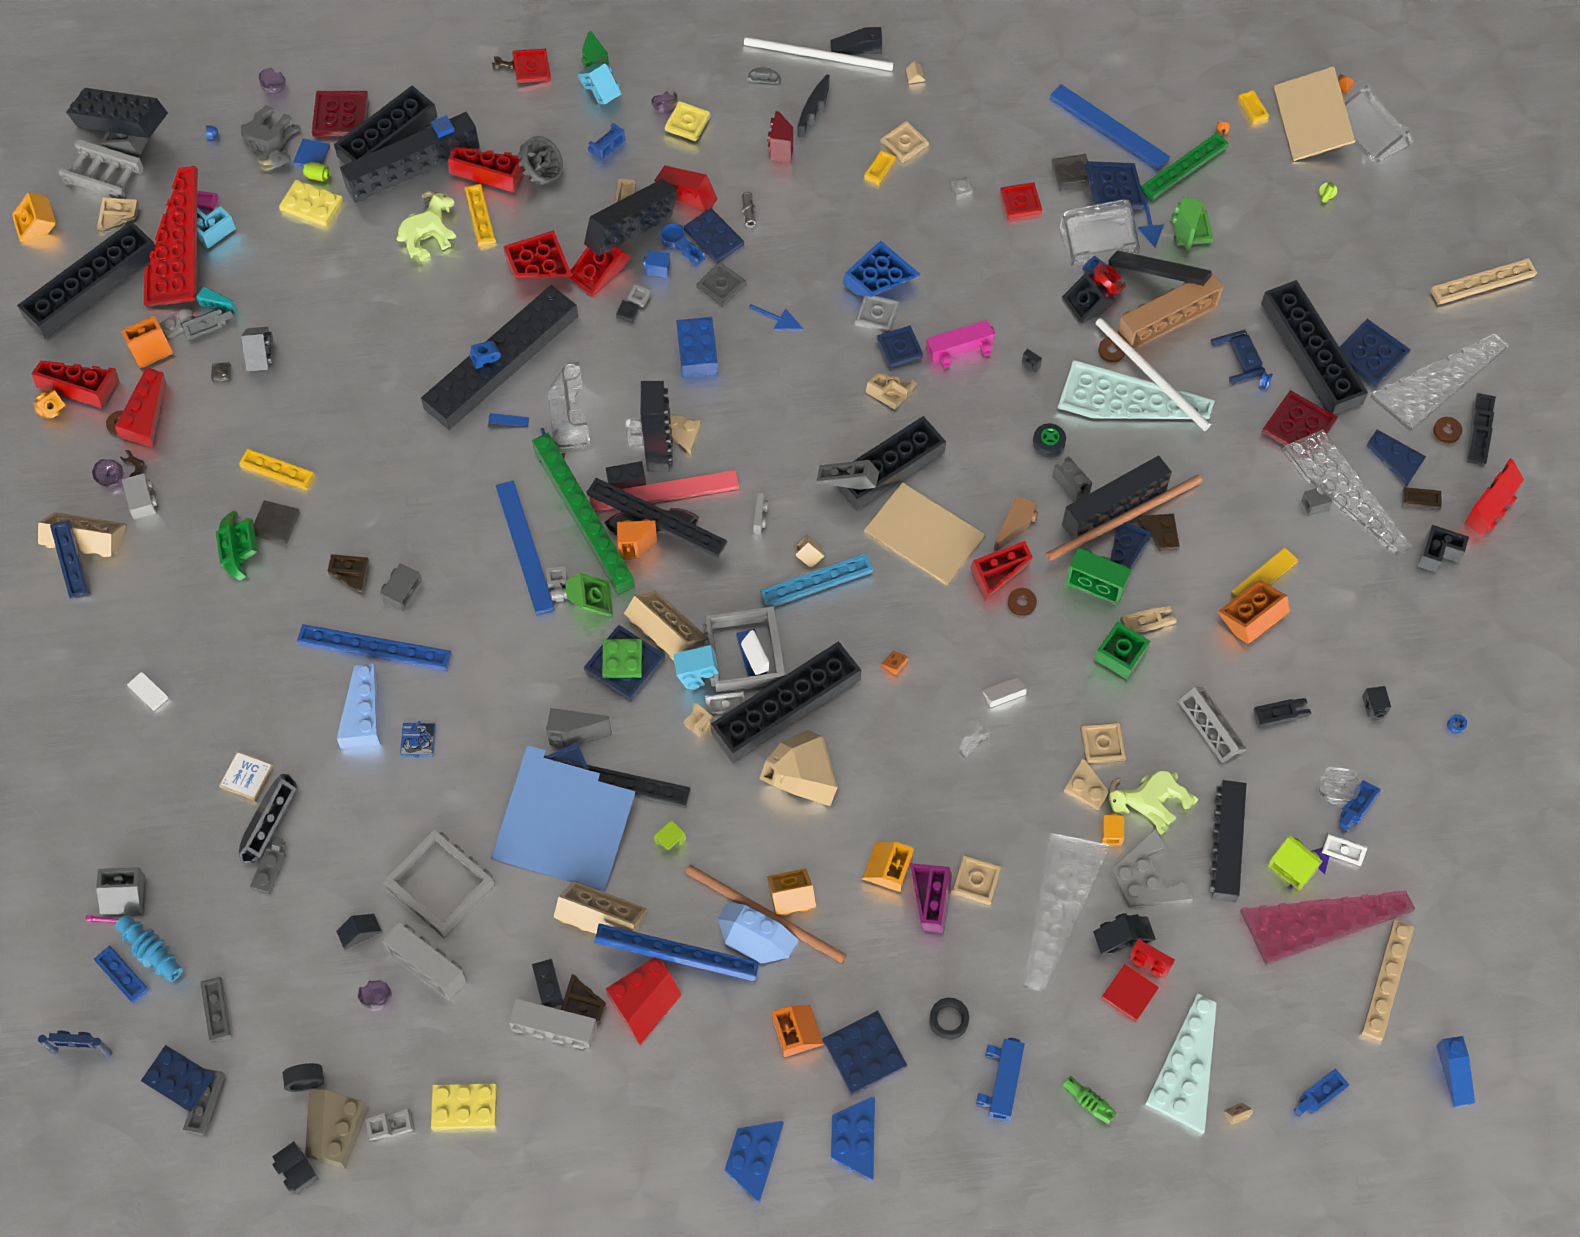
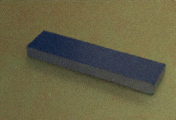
(69, 559)

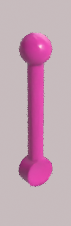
(93, 918)

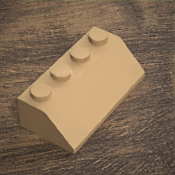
(90, 534)
(664, 623)
(589, 907)

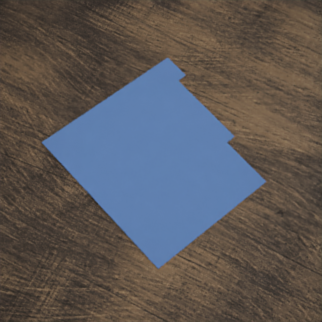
(562, 821)

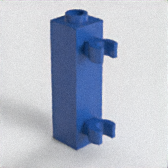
(1006, 1079)

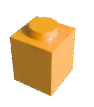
(1112, 829)

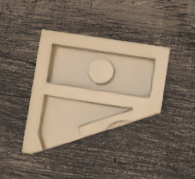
(116, 212)
(685, 431)
(1087, 786)

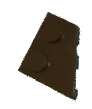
(1163, 530)
(349, 570)
(582, 1000)

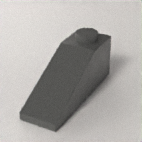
(849, 474)

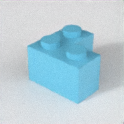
(601, 82)
(213, 226)
(695, 666)

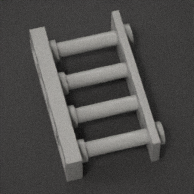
(101, 155)

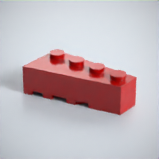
(142, 411)

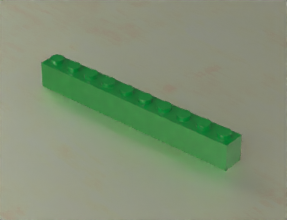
(583, 514)

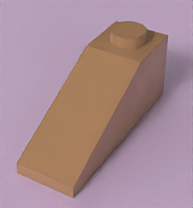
(1016, 522)

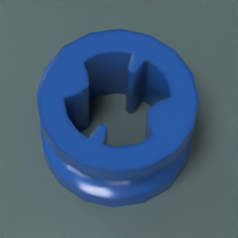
(1265, 380)
(1457, 717)

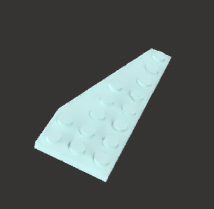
(1113, 395)

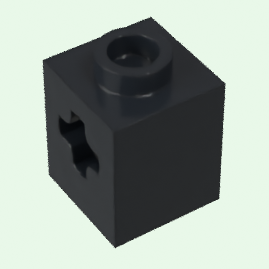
(1376, 701)

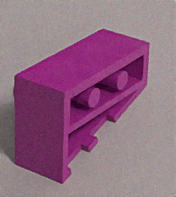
(932, 894)

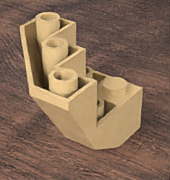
(802, 768)

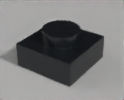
(627, 311)
(1031, 360)

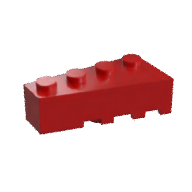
(487, 167)
(76, 382)

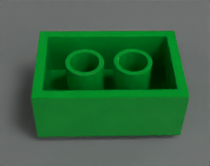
(1098, 576)

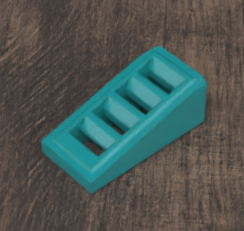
(214, 300)

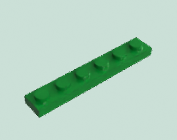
(1184, 166)

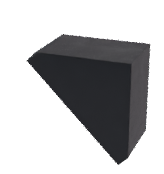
(358, 929)

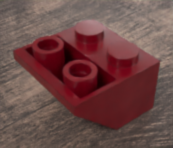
(780, 139)

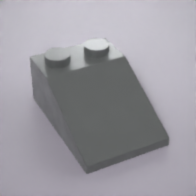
(570, 727)

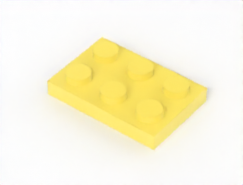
(311, 203)
(464, 1106)

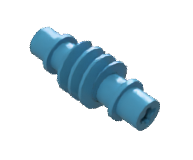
(148, 948)

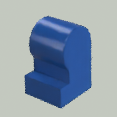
(484, 353)

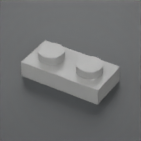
(759, 520)

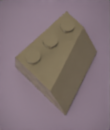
(333, 1126)

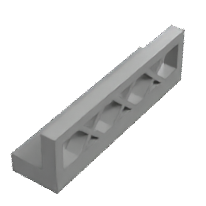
(1218, 721)

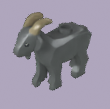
(269, 138)

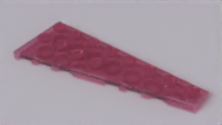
(1297, 927)

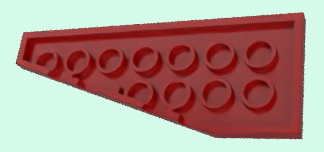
(173, 262)

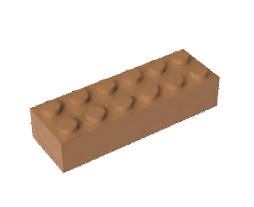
(1169, 311)

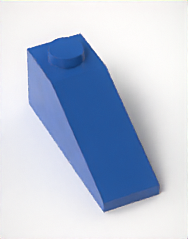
(1457, 1070)

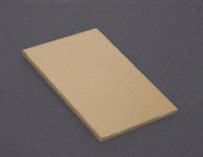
(1314, 113)
(924, 533)

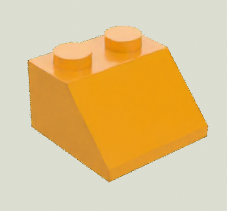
(33, 217)
(791, 892)

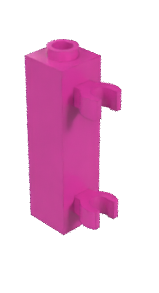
(960, 341)

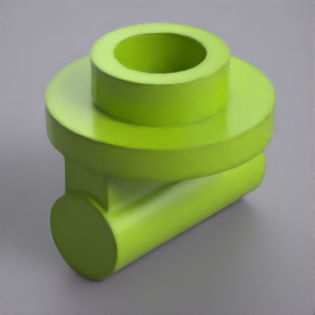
(1327, 191)

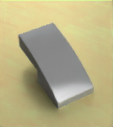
(389, 1124)

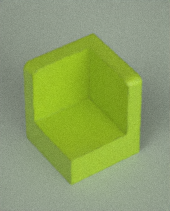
(670, 835)

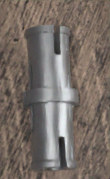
(748, 209)

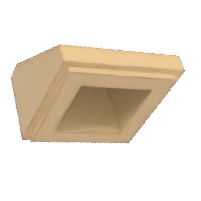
(1238, 1113)

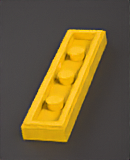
(480, 215)
(276, 469)
(1269, 571)

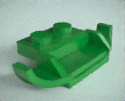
(235, 544)

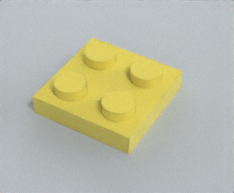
(687, 121)

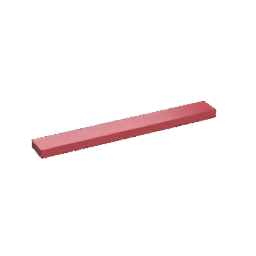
(678, 489)

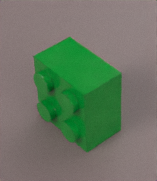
(1122, 650)

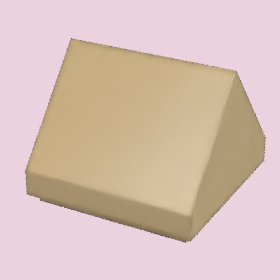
(914, 73)

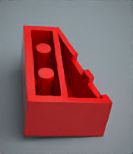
(692, 187)
(1000, 567)

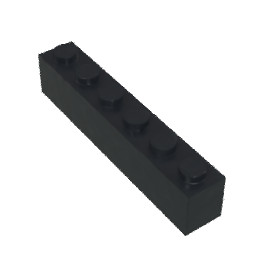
(1229, 841)

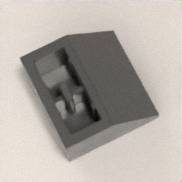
(120, 891)

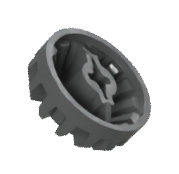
(546, 157)

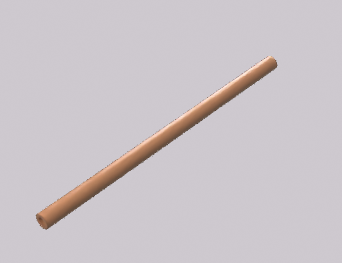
(1122, 518)

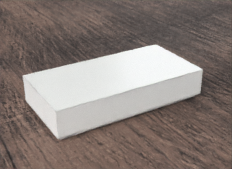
(147, 691)

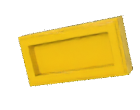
(1253, 107)
(880, 167)

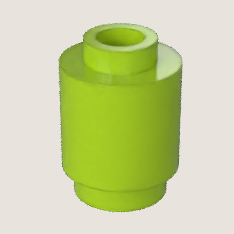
(317, 171)

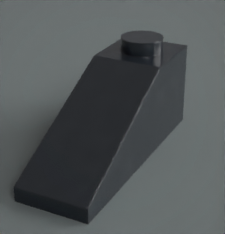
(862, 41)

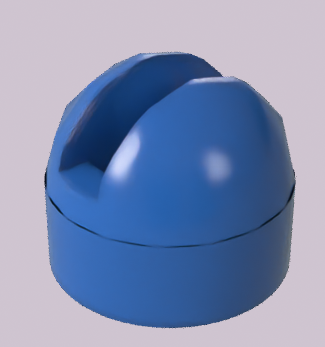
(211, 132)

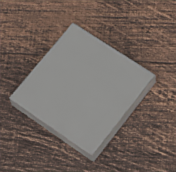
(877, 313)

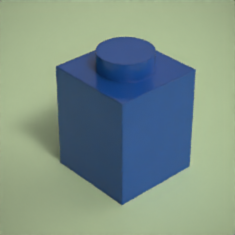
(657, 263)

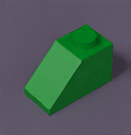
(593, 51)

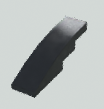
(814, 104)
(1481, 428)

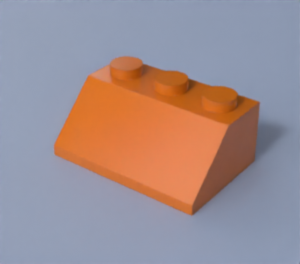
(1255, 611)

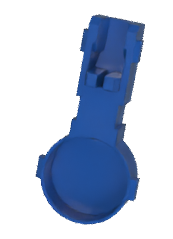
(673, 237)

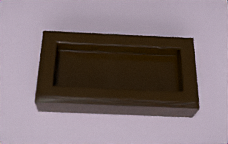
(1421, 498)

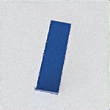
(508, 420)

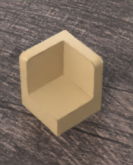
(809, 551)
(698, 720)

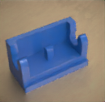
(608, 142)

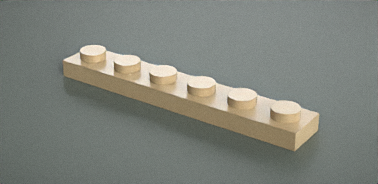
(1483, 281)
(1387, 980)

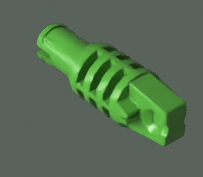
(1090, 1100)

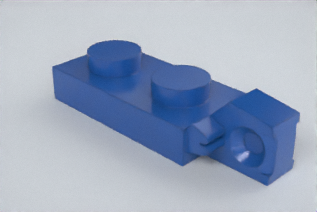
(1357, 808)
(1322, 1092)

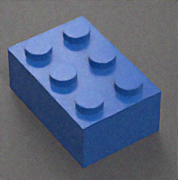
(697, 347)

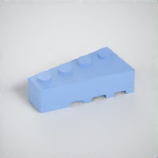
(361, 710)

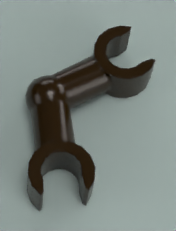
(500, 63)
(139, 464)

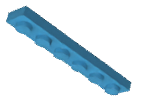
(816, 581)

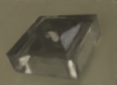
(221, 372)

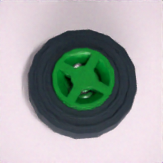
(1049, 432)

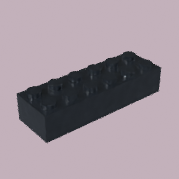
(117, 112)
(393, 122)
(630, 217)
(656, 425)
(898, 459)
(1117, 497)

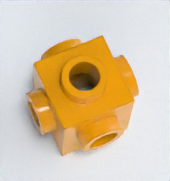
(54, 401)

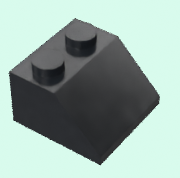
(1088, 298)

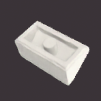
(755, 653)
(1004, 692)
(723, 702)
(1344, 849)

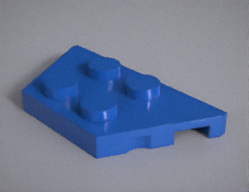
(854, 1137)
(753, 1155)

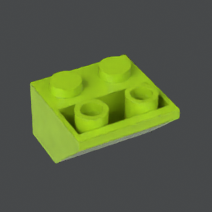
(1295, 862)

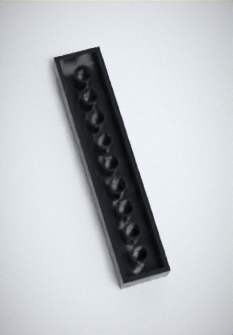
(517, 342)

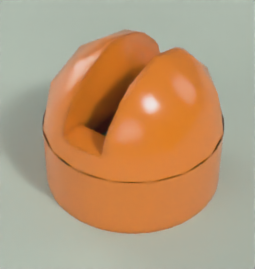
(1223, 126)

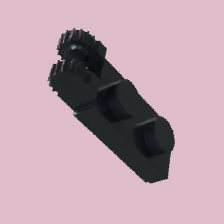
(1280, 712)

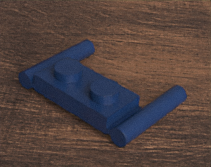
(1246, 354)
(80, 1040)

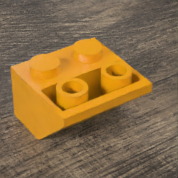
(889, 864)

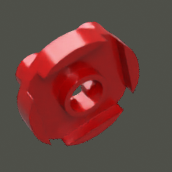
(1109, 278)

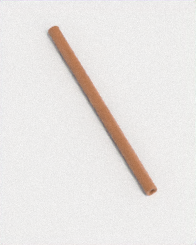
(741, 899)

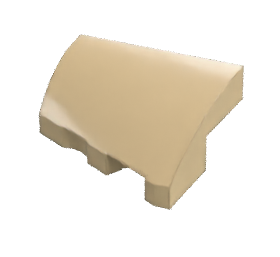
(889, 389)

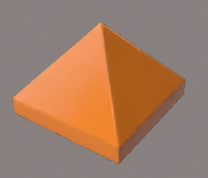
(1345, 83)

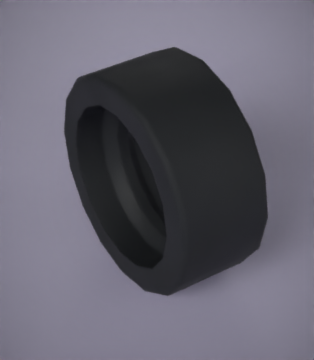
(949, 1034)
(303, 1077)

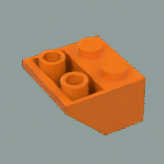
(147, 341)
(635, 538)
(796, 1029)

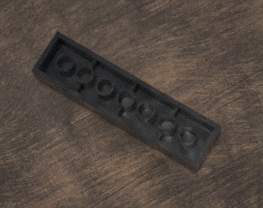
(406, 158)
(87, 279)
(1314, 348)
(785, 701)

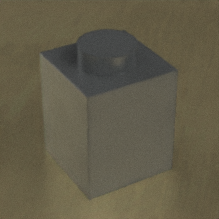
(1315, 502)

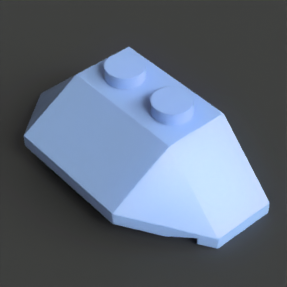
(755, 934)

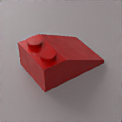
(595, 271)

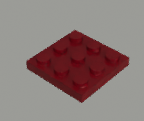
(338, 112)
(1297, 419)

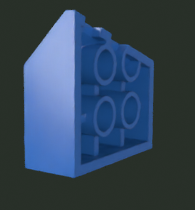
(878, 271)

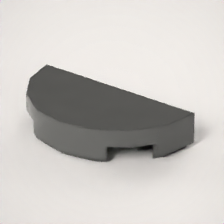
(764, 75)

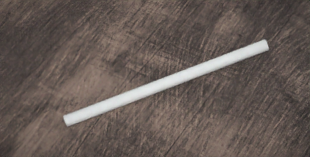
(822, 54)
(1153, 374)

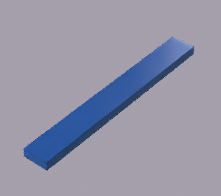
(1110, 127)
(525, 547)
(374, 647)
(676, 952)

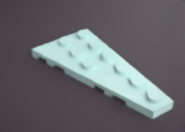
(1185, 1076)

